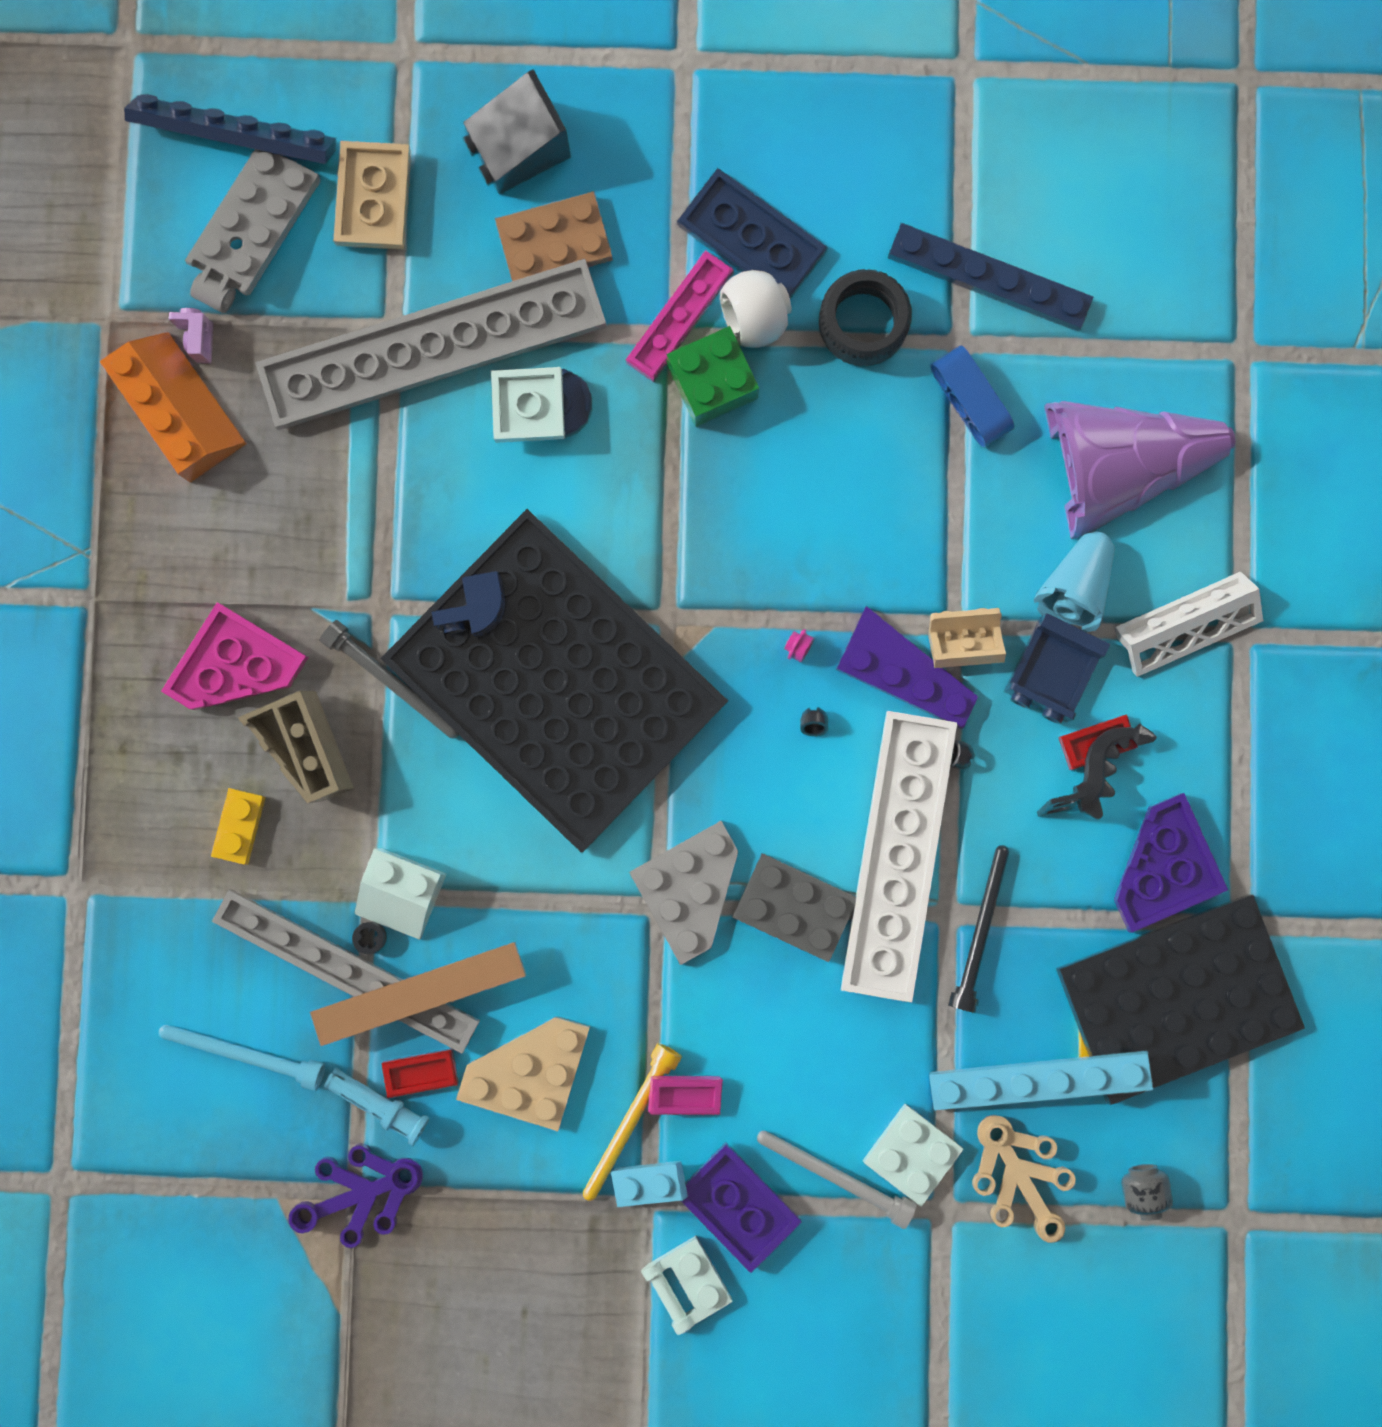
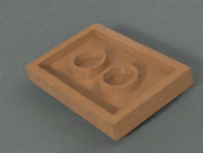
(554, 236)

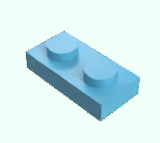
(649, 1184)

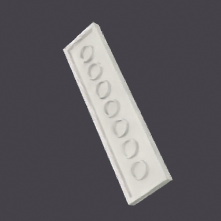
(899, 856)

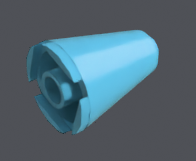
(1080, 583)

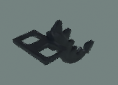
(1096, 769)

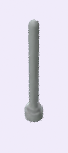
(897, 1209)

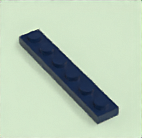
(230, 129)
(990, 277)

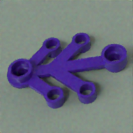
(363, 1192)

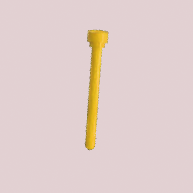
(663, 1061)

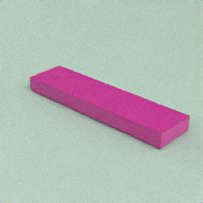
(679, 315)

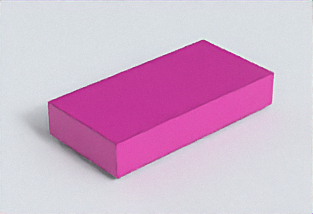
(685, 1095)

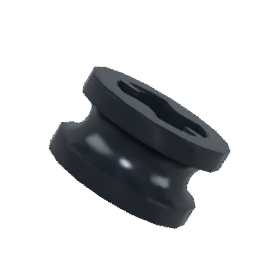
(380, 939)

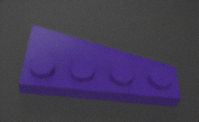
(900, 669)

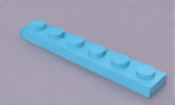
(1041, 1080)

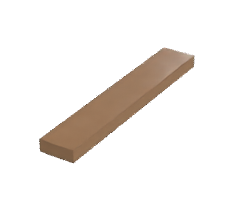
(418, 993)

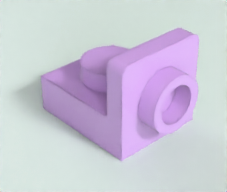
(199, 337)

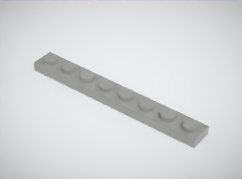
(334, 964)

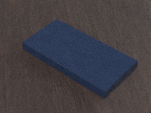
(750, 232)

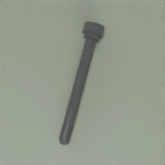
(338, 638)

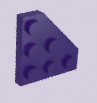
(1167, 866)

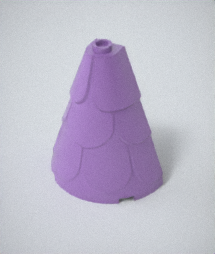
(1129, 457)

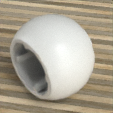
(755, 308)

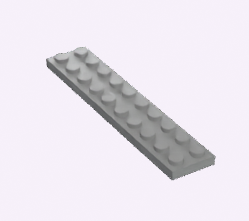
(430, 344)

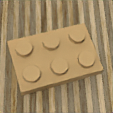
(372, 195)

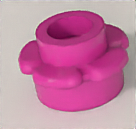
(799, 645)

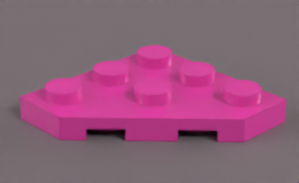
(231, 662)

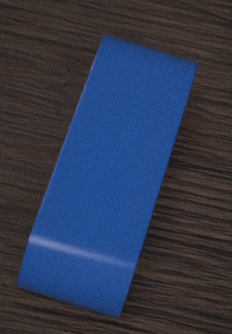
(972, 396)

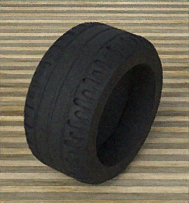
(877, 285)

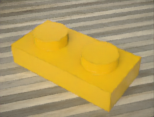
(238, 826)

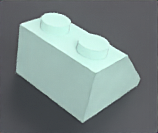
(398, 892)

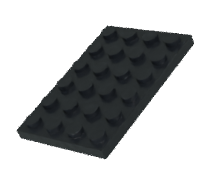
(1184, 993)

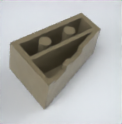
(302, 745)

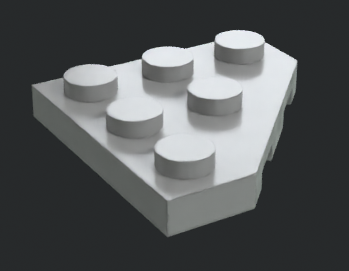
(688, 889)

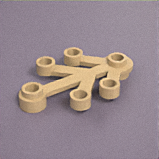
(1018, 1173)

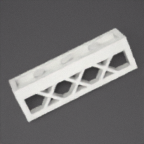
(1191, 617)

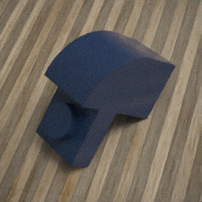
(483, 609)

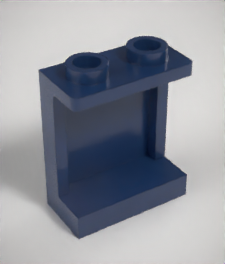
(1055, 668)

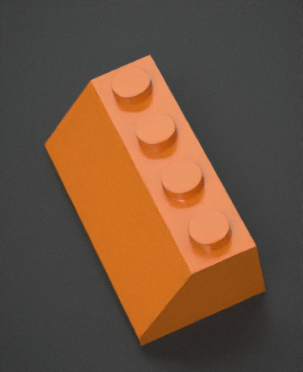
(173, 404)

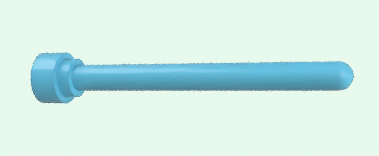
(307, 1073)

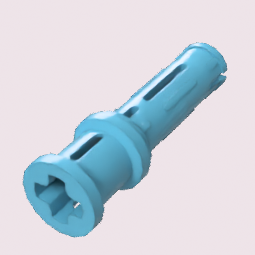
(391, 1114)

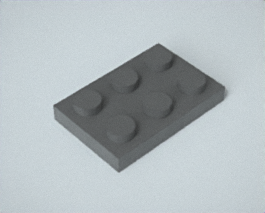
(795, 907)

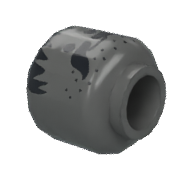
(1147, 1191)

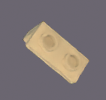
(966, 638)

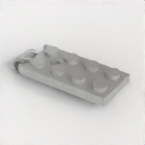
(256, 211)

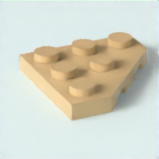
(529, 1074)

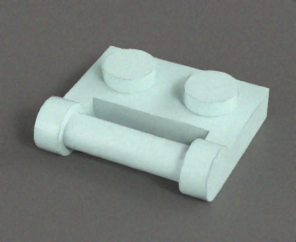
(697, 1278)

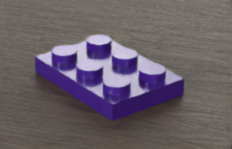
(739, 1207)

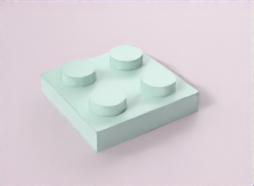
(528, 404)
(913, 1155)

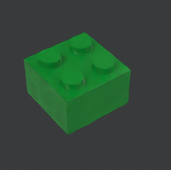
(712, 376)

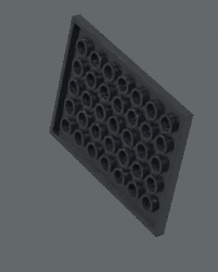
(565, 691)

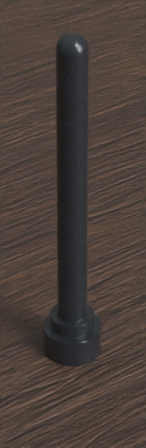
(965, 995)

